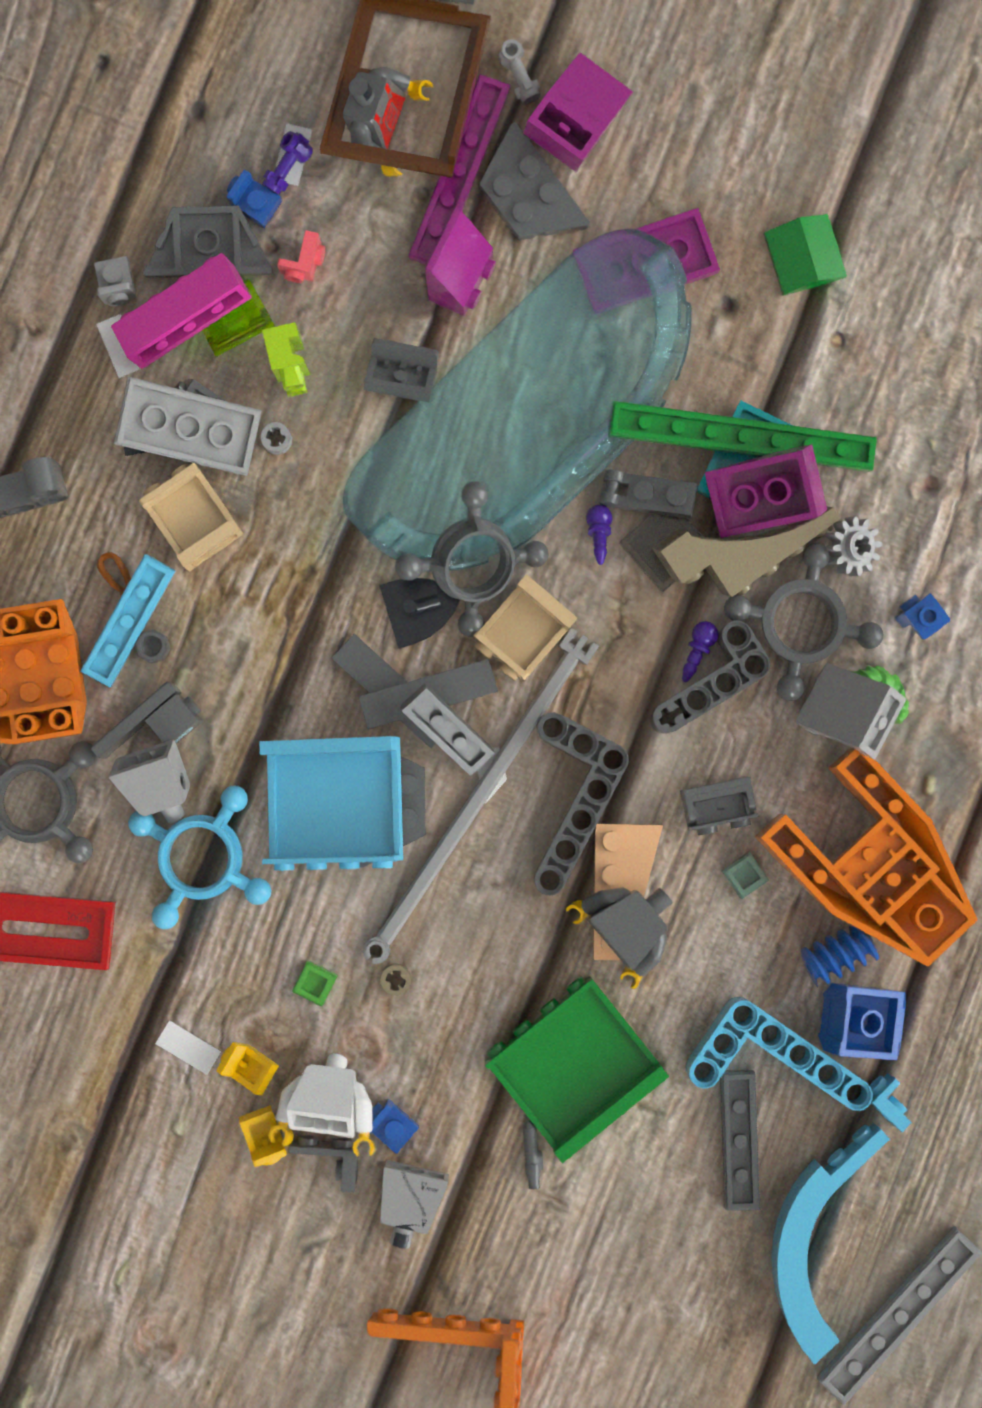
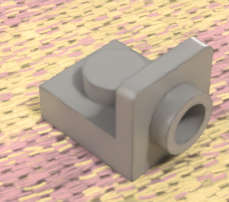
(115, 281)

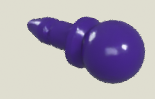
(599, 520)
(704, 636)

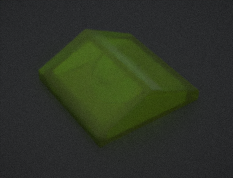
(239, 324)

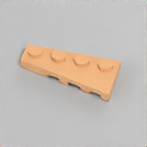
(625, 860)

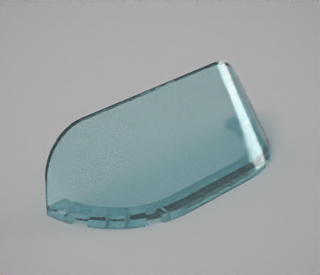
(530, 403)

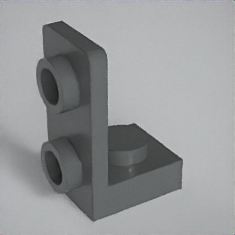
(346, 1169)

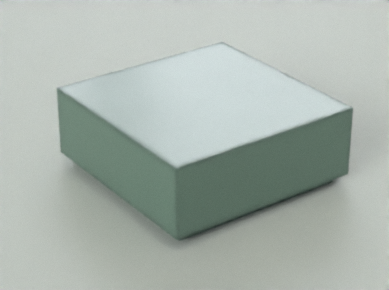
(745, 875)

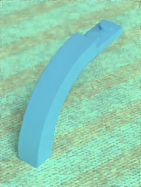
(794, 1232)

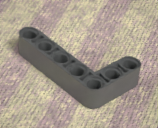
(582, 800)

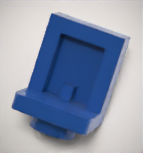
(923, 615)

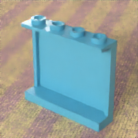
(334, 802)

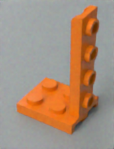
(459, 1331)

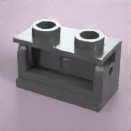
(719, 804)

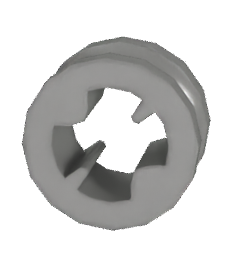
(284, 431)

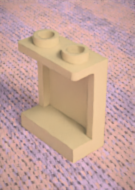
(190, 516)
(524, 629)

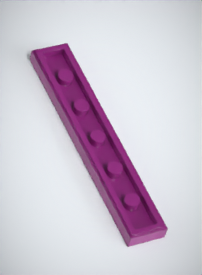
(452, 193)

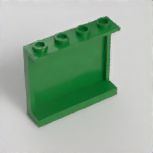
(575, 1067)

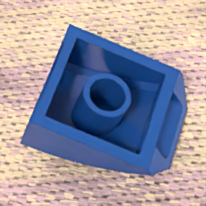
(862, 1021)

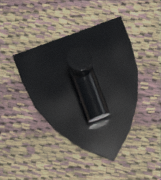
(416, 609)

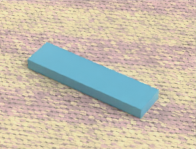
(128, 620)

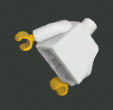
(327, 1103)

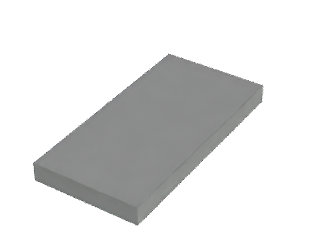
(187, 426)

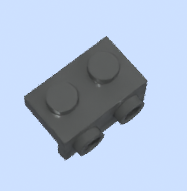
(401, 370)

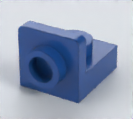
(253, 198)
(392, 1125)

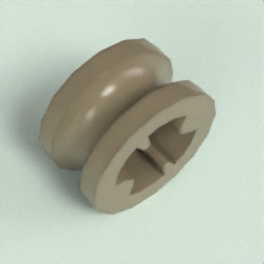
(386, 984)

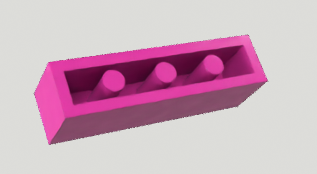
(181, 311)

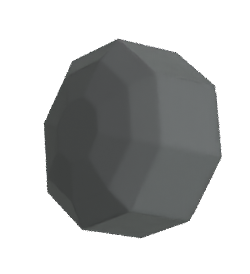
(152, 646)

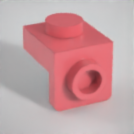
(311, 255)

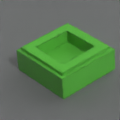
(314, 983)

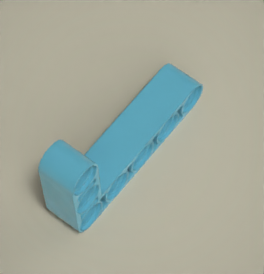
(779, 1047)

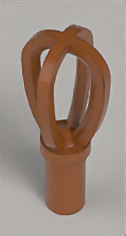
(100, 566)

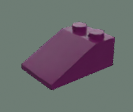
(459, 265)
(766, 491)

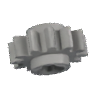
(853, 546)

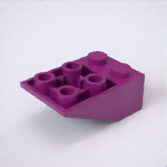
(577, 111)

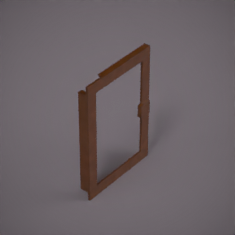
(424, 10)

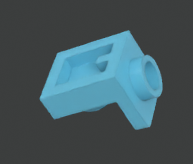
(889, 1108)

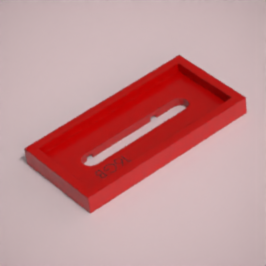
(56, 951)

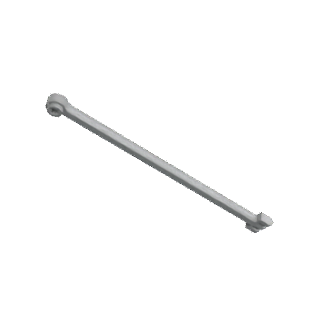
(480, 794)

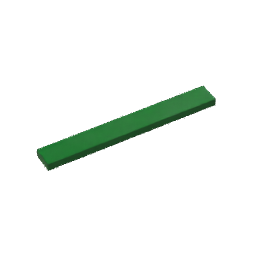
(738, 435)

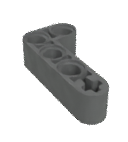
(34, 487)
(707, 686)

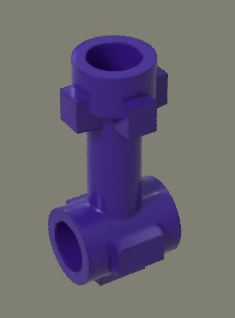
(296, 149)

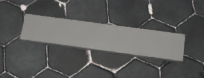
(899, 1315)

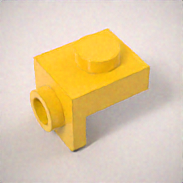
(247, 1067)
(256, 1131)

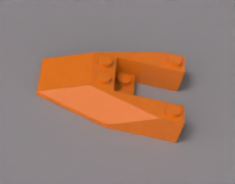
(892, 878)

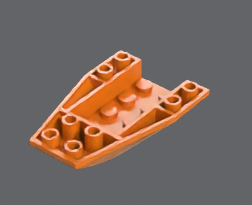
(39, 674)

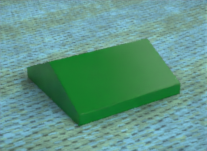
(805, 253)

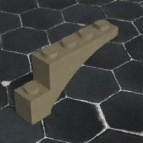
(740, 560)

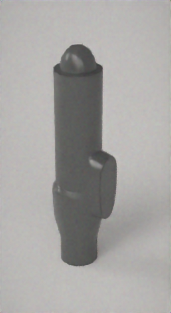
(533, 1156)

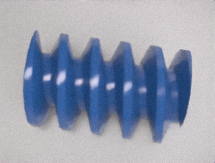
(838, 954)

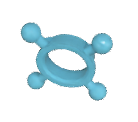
(255, 890)

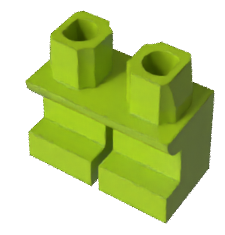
(284, 362)

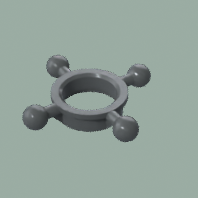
(410, 566)
(867, 635)
(80, 756)

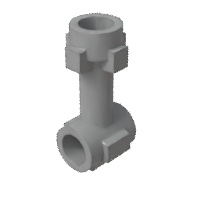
(510, 58)

